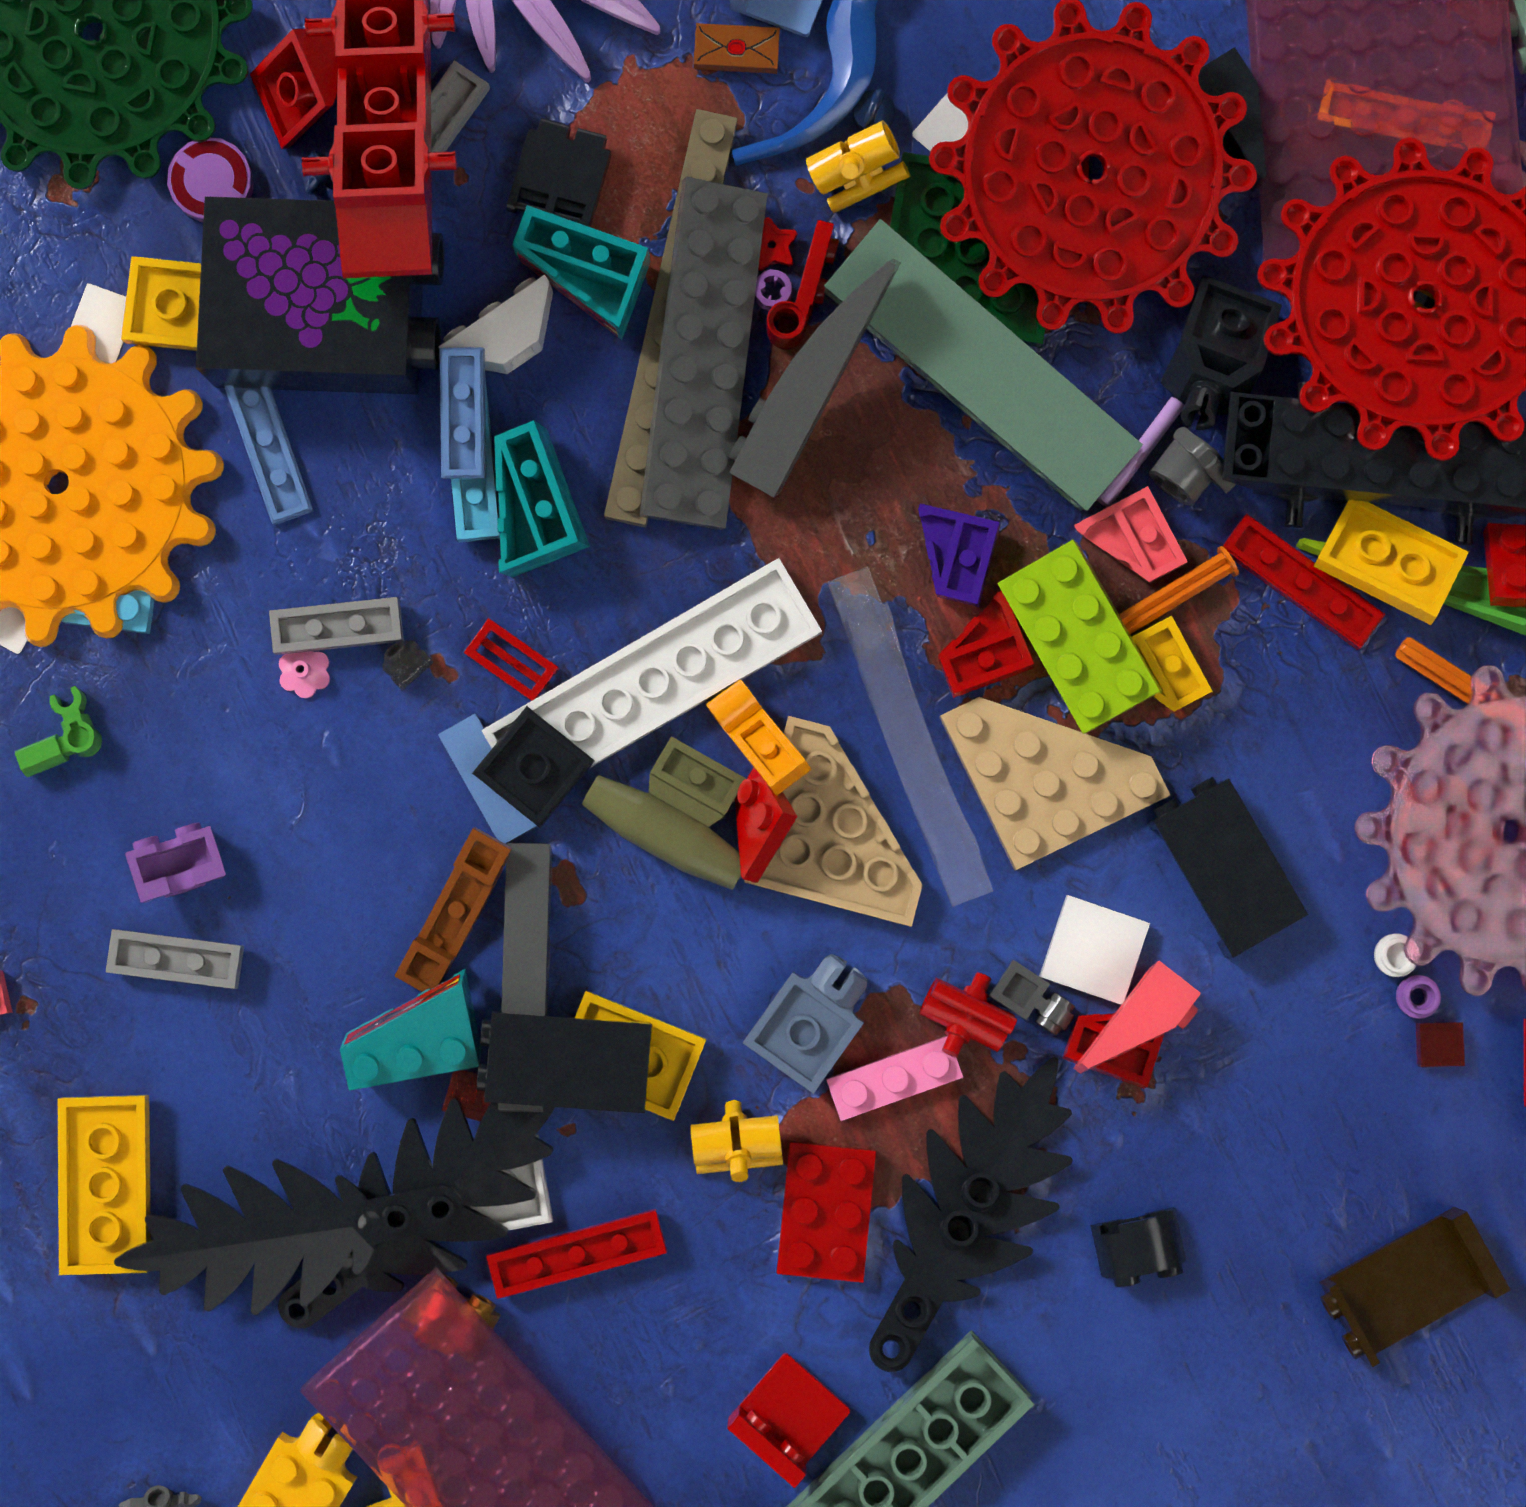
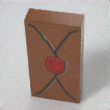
(736, 48)

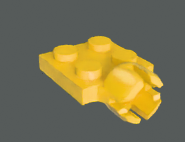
(303, 1470)

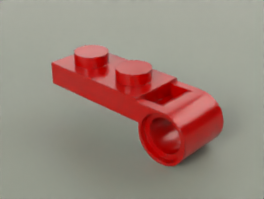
(811, 289)

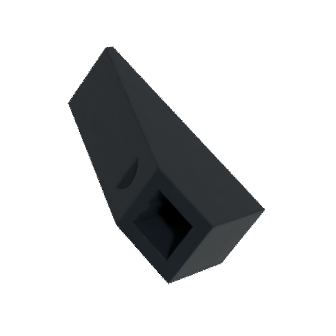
(1245, 138)

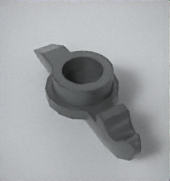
(163, 1497)

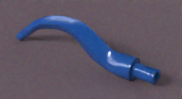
(853, 53)

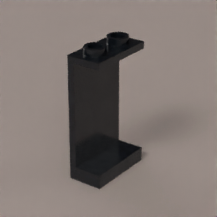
(1228, 866)
(565, 1062)

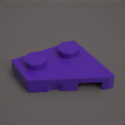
(958, 552)

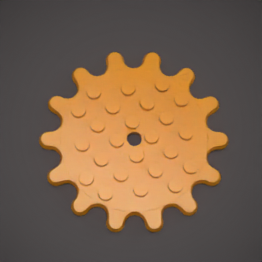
(124, 488)

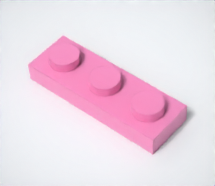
(893, 1078)

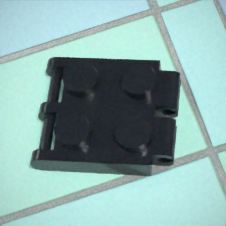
(561, 172)

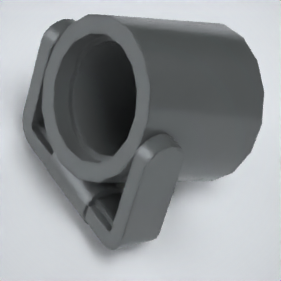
(1188, 468)

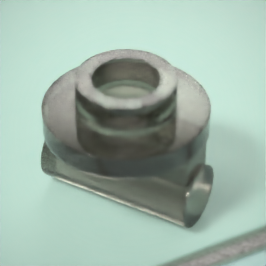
(405, 662)

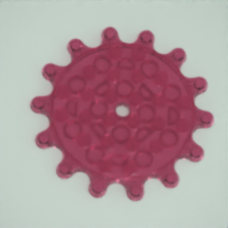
(1448, 832)

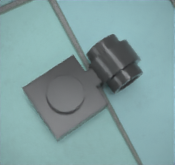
(1023, 991)

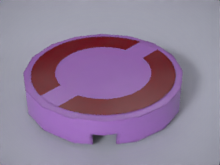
(208, 170)

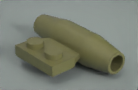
(674, 818)

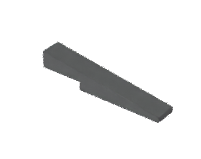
(526, 936)

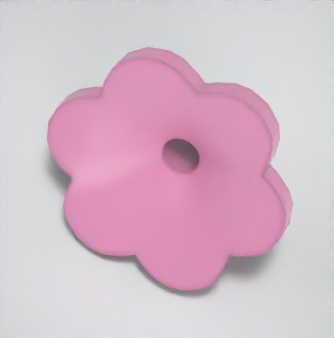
(310, 679)

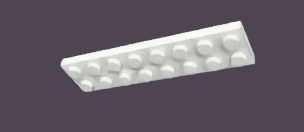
(676, 665)

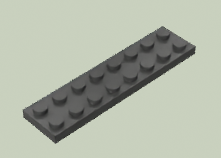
(703, 354)

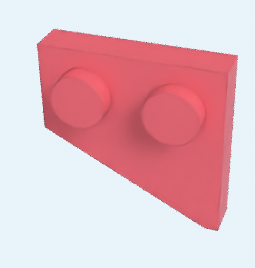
(1135, 536)

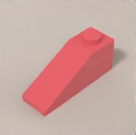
(1150, 1010)

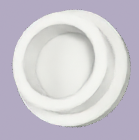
(1391, 957)

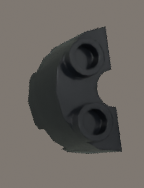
(1139, 1247)

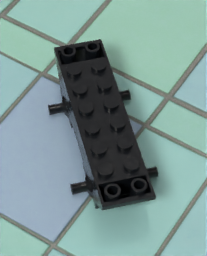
(1317, 456)

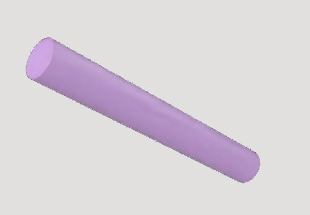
(1149, 440)

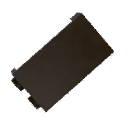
(1411, 1283)

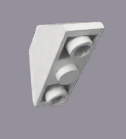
(509, 330)

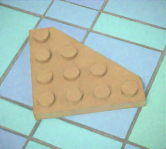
(1045, 779)
(839, 842)

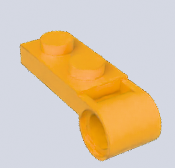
(758, 737)

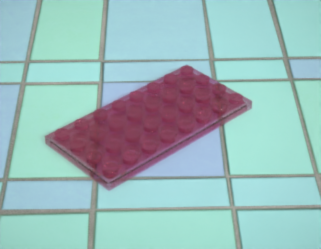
(458, 1415)

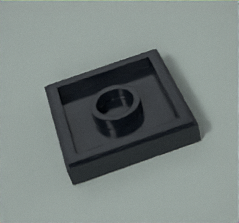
(533, 767)

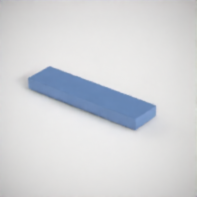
(269, 453)

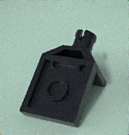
(1219, 349)

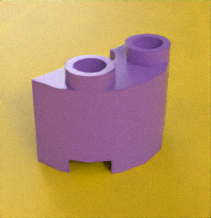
(175, 864)

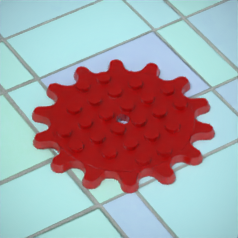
(1158, 150)
(1358, 309)

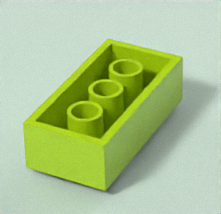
(1079, 637)

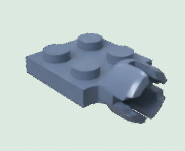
(810, 1022)

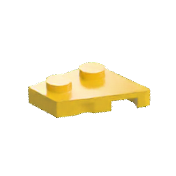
(1172, 664)

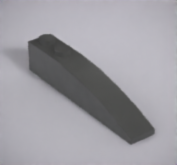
(801, 394)

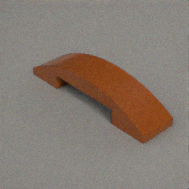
(455, 911)

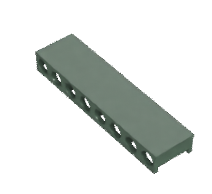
(988, 370)
(926, 1434)

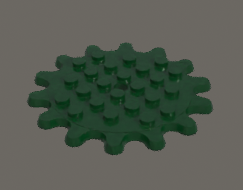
(110, 92)

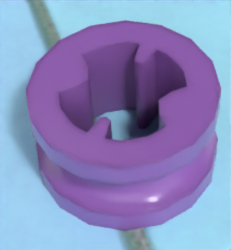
(777, 277)

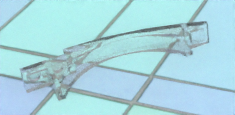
(890, 691)

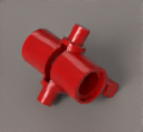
(967, 1015)

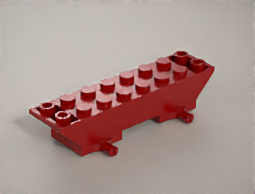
(382, 134)

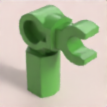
(78, 738)

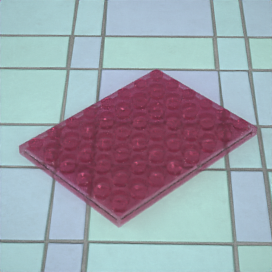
(1365, 77)

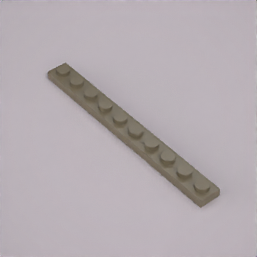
(705, 160)

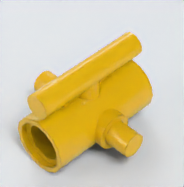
(857, 166)
(736, 1143)

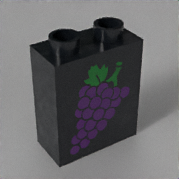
(288, 318)

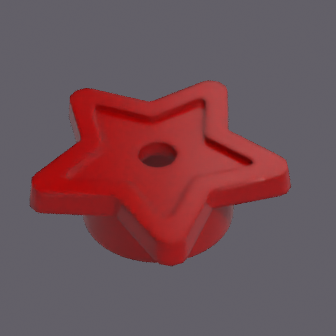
(780, 253)

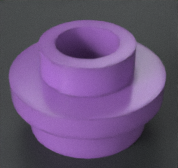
(1430, 1001)

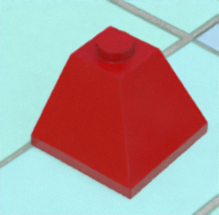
(297, 83)

